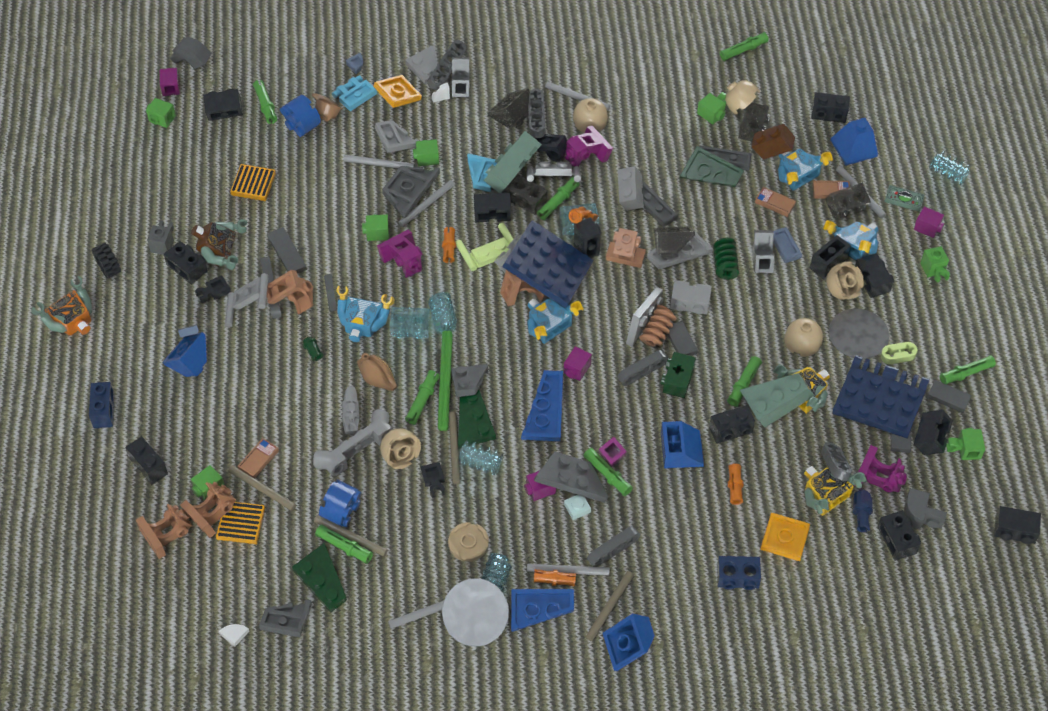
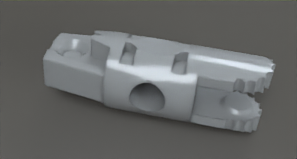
(350, 411)

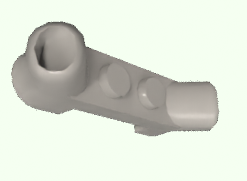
(336, 460)

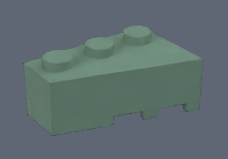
(512, 162)
(777, 397)

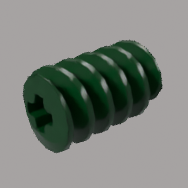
(726, 258)

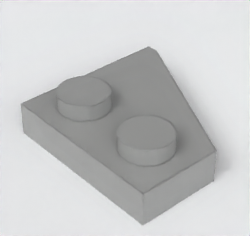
(423, 63)
(394, 137)

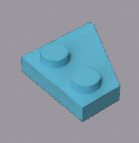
(478, 166)

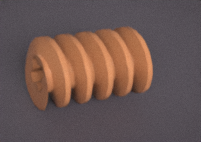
(657, 326)

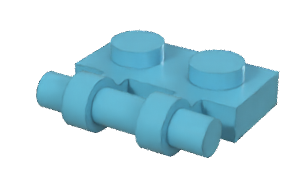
(357, 95)

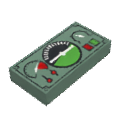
(904, 198)

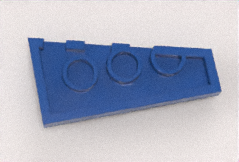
(546, 410)

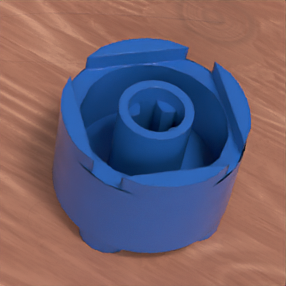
(300, 115)
(339, 503)

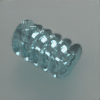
(953, 169)
(442, 312)
(481, 459)
(497, 570)

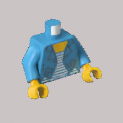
(801, 167)
(860, 237)
(362, 316)
(550, 318)

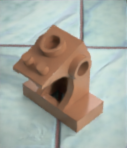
(626, 245)
(513, 285)
(294, 288)
(199, 513)
(152, 532)

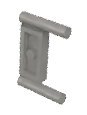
(558, 169)
(245, 295)

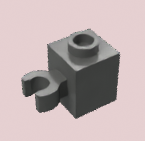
(161, 238)

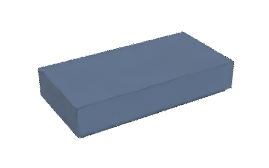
(786, 245)
(186, 331)

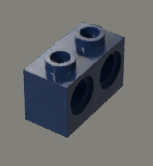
(101, 405)
(738, 567)

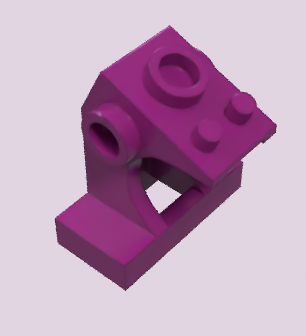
(582, 145)
(406, 256)
(895, 472)

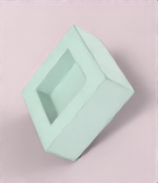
(577, 506)

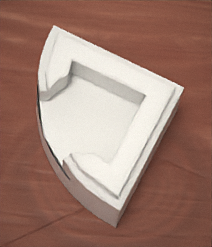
(442, 93)
(234, 633)

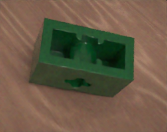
(678, 375)

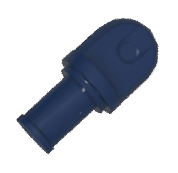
(862, 509)

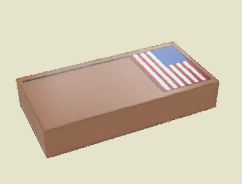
(822, 189)
(775, 201)
(258, 458)

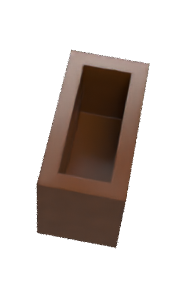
(773, 141)

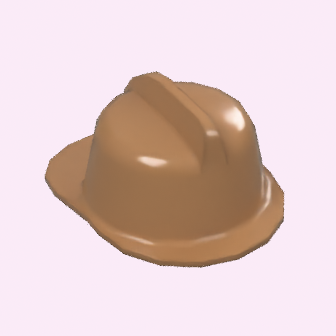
(326, 107)

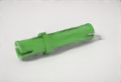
(749, 44)
(267, 106)
(563, 193)
(960, 372)
(744, 381)
(425, 390)
(614, 477)
(351, 548)

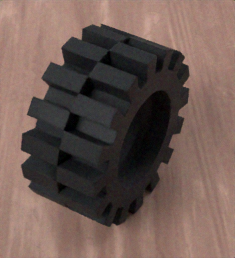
(106, 260)

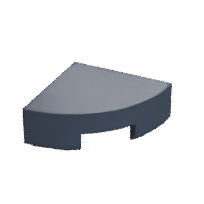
(355, 63)

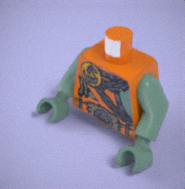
(69, 313)

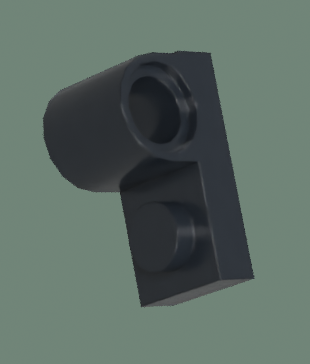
(553, 145)

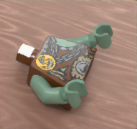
(217, 240)

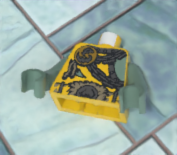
(815, 381)
(826, 492)

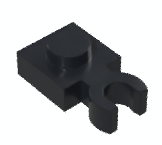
(214, 288)
(433, 477)

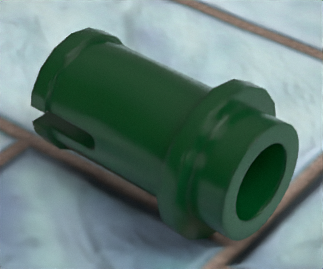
(311, 345)

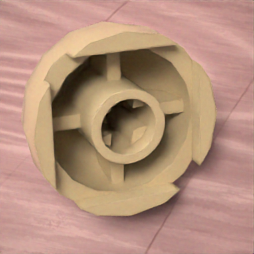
(740, 95)
(590, 113)
(845, 281)
(804, 337)
(399, 448)

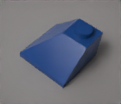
(855, 142)
(188, 355)
(628, 640)

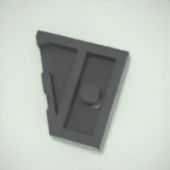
(468, 379)
(286, 619)

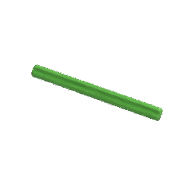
(445, 377)

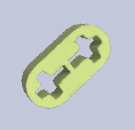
(899, 353)

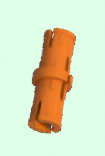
(448, 244)
(735, 484)
(554, 577)

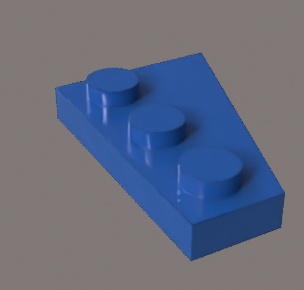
(539, 605)

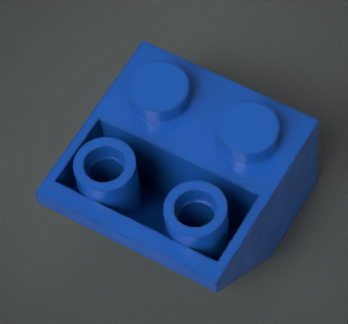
(681, 445)

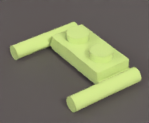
(487, 253)

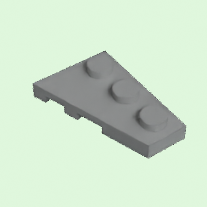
(694, 248)
(643, 314)

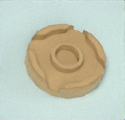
(468, 542)

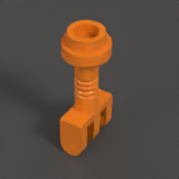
(577, 215)

